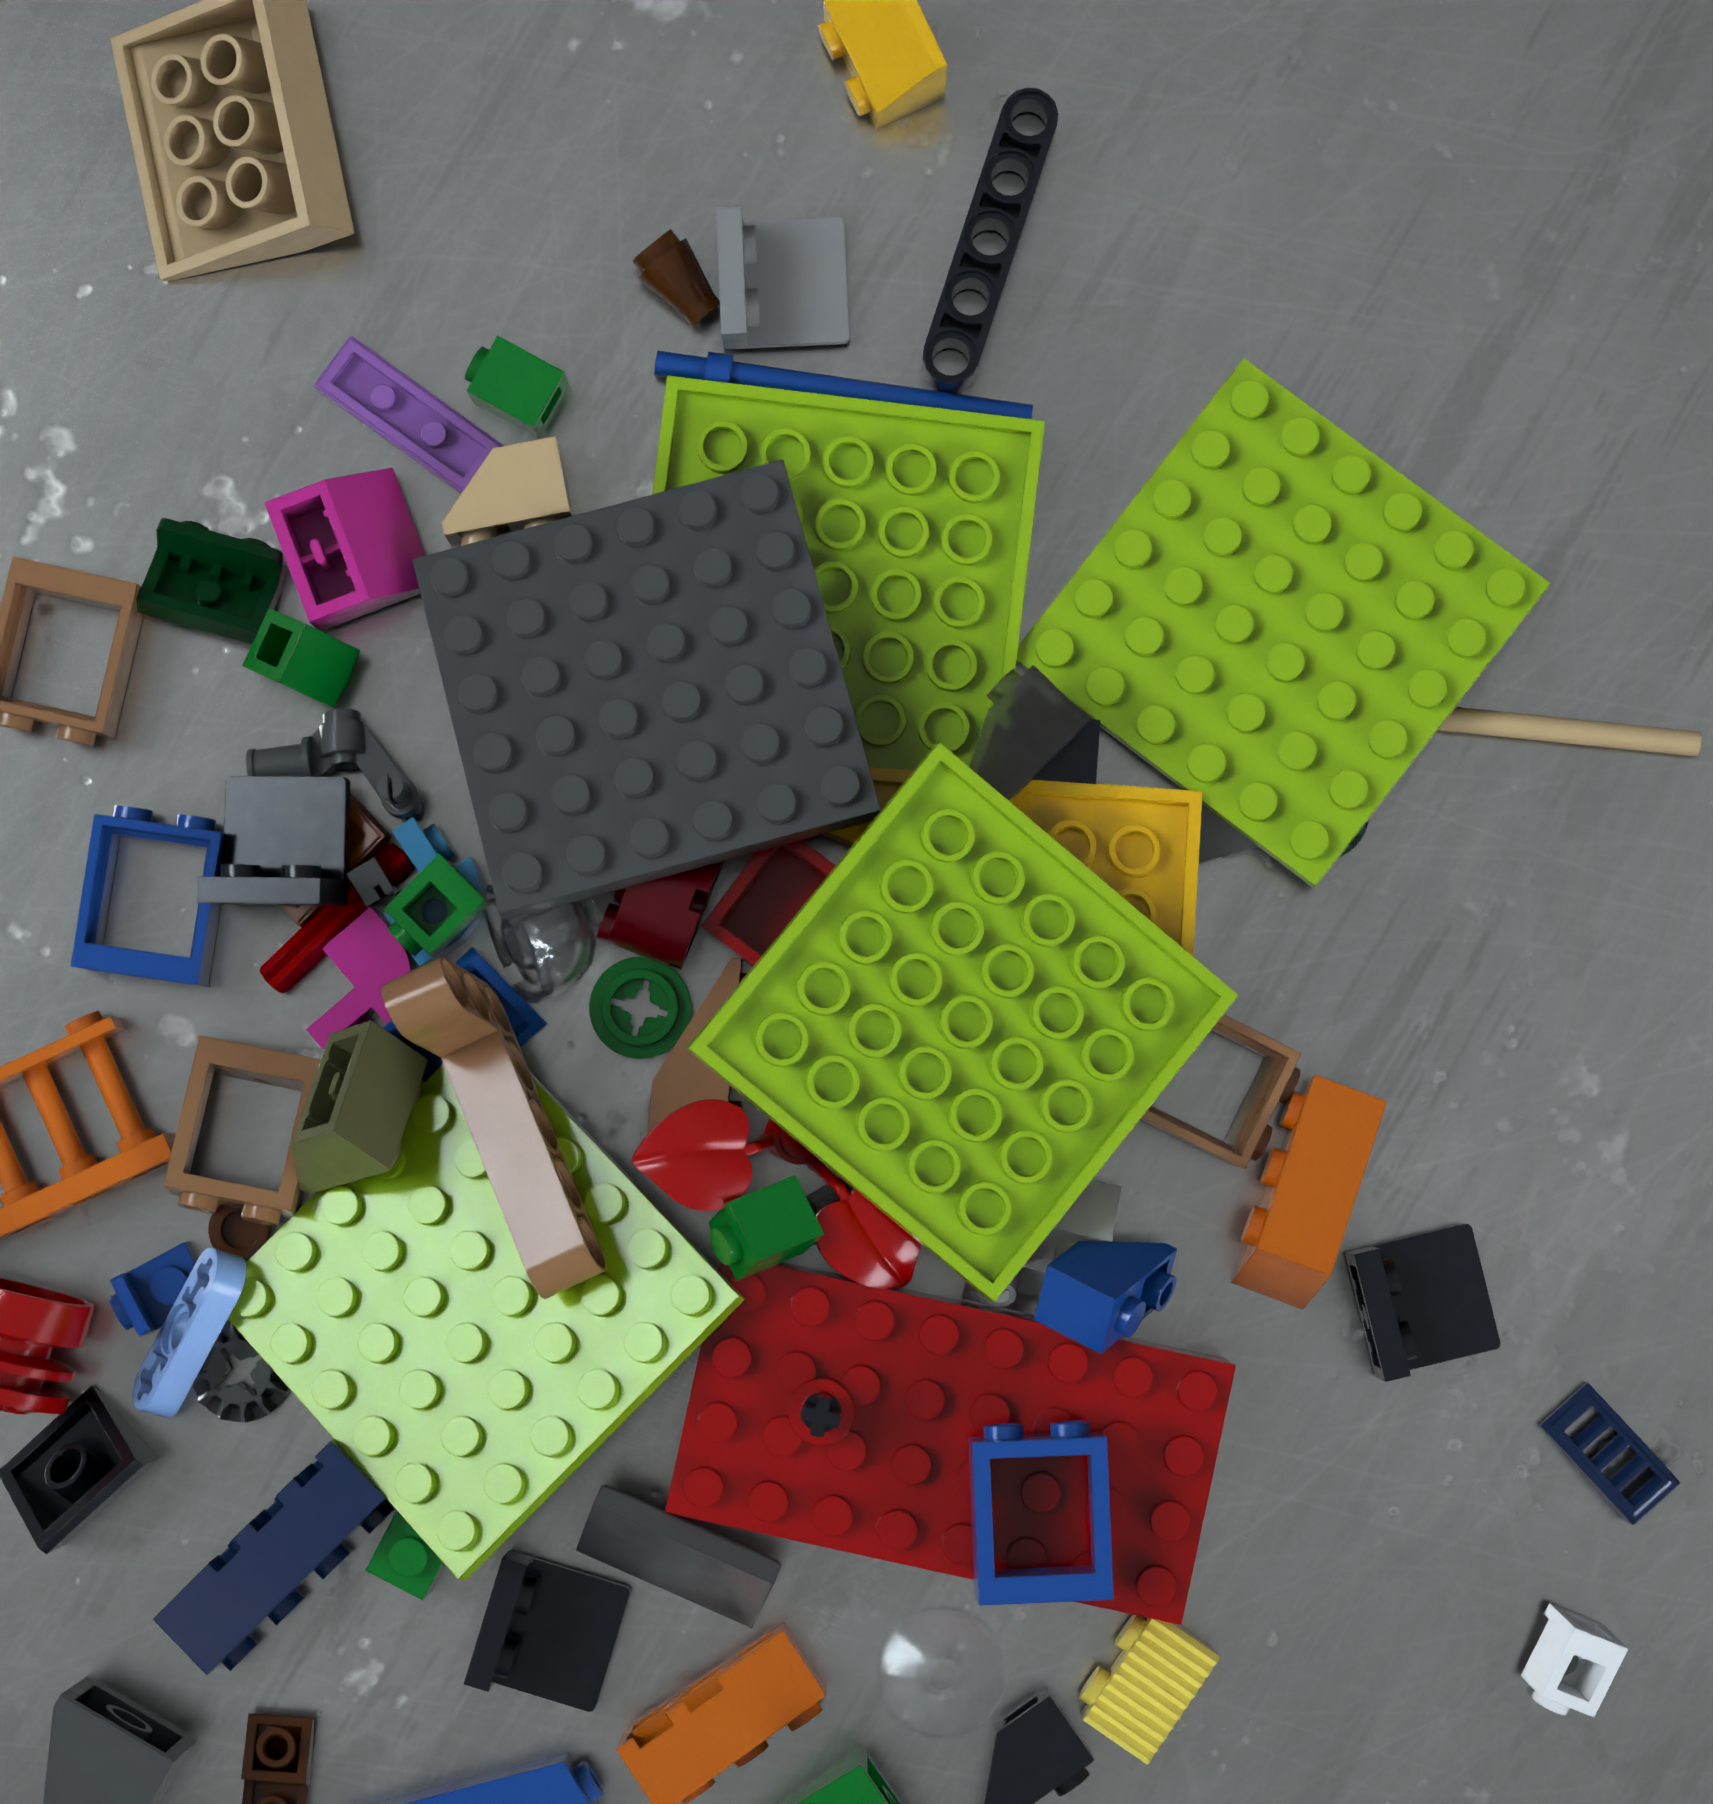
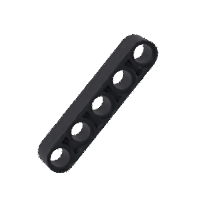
(996, 212)

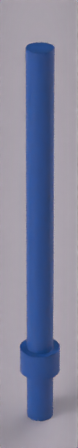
(722, 368)

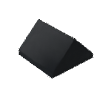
(75, 1469)

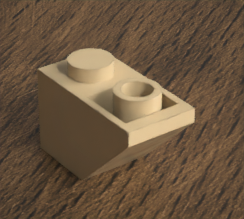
(511, 492)

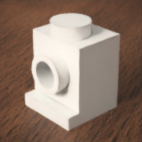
(1573, 1662)

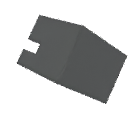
(368, 879)

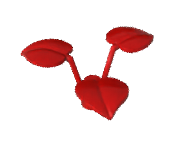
(704, 1164)

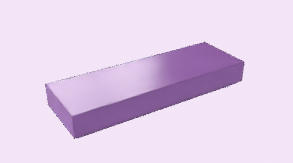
(405, 414)

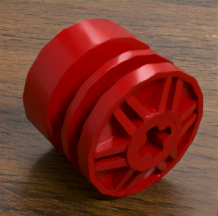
(30, 1327)

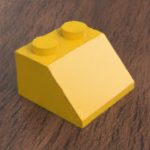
(888, 54)

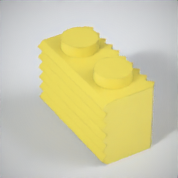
(1146, 1684)

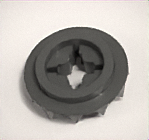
(237, 1401)

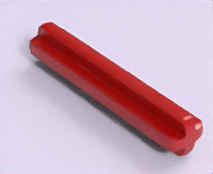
(306, 945)

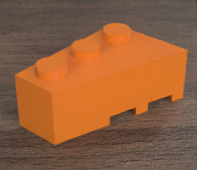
(1308, 1191)
(722, 1719)

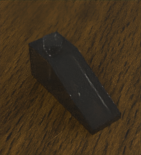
(1023, 730)

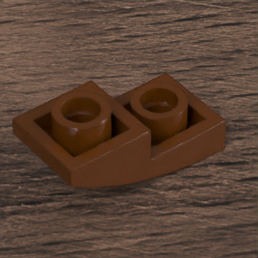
(277, 1759)

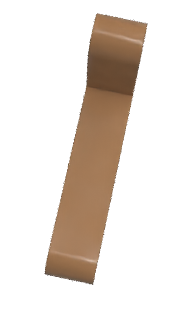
(471, 1033)

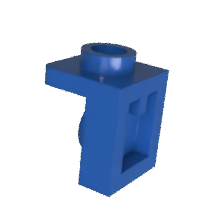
(150, 1290)

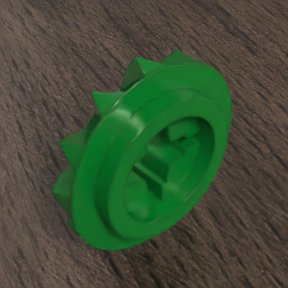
(614, 1024)

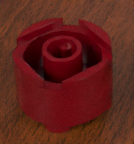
(660, 915)

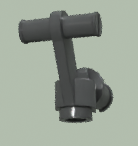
(342, 745)

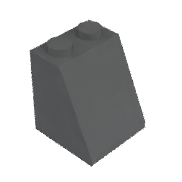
(109, 1750)

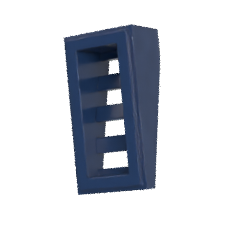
(1646, 1497)

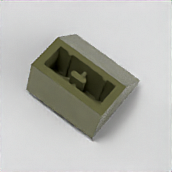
(356, 1108)

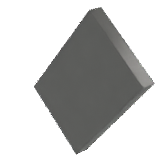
(678, 1556)

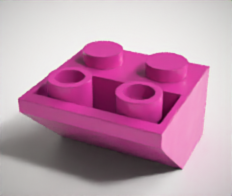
(348, 545)

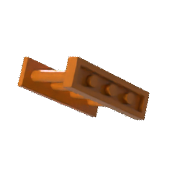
(81, 1174)

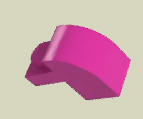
(368, 960)

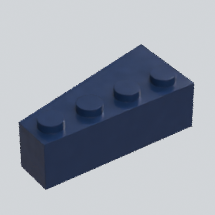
(272, 1559)

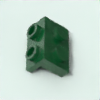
(211, 580)

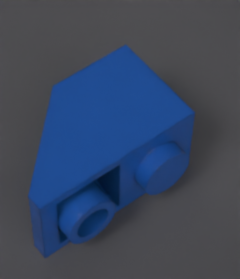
(1105, 1290)

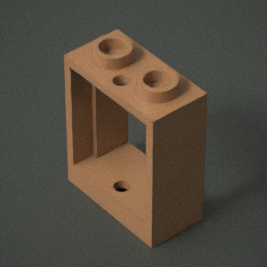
(33, 577)
(249, 1064)
(1249, 1131)

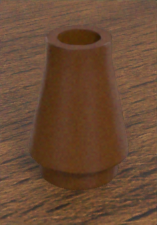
(676, 276)

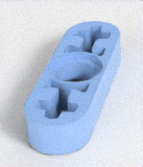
(189, 1332)

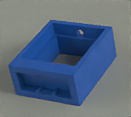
(88, 944)
(1042, 1583)

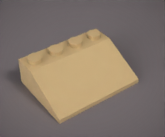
(231, 135)

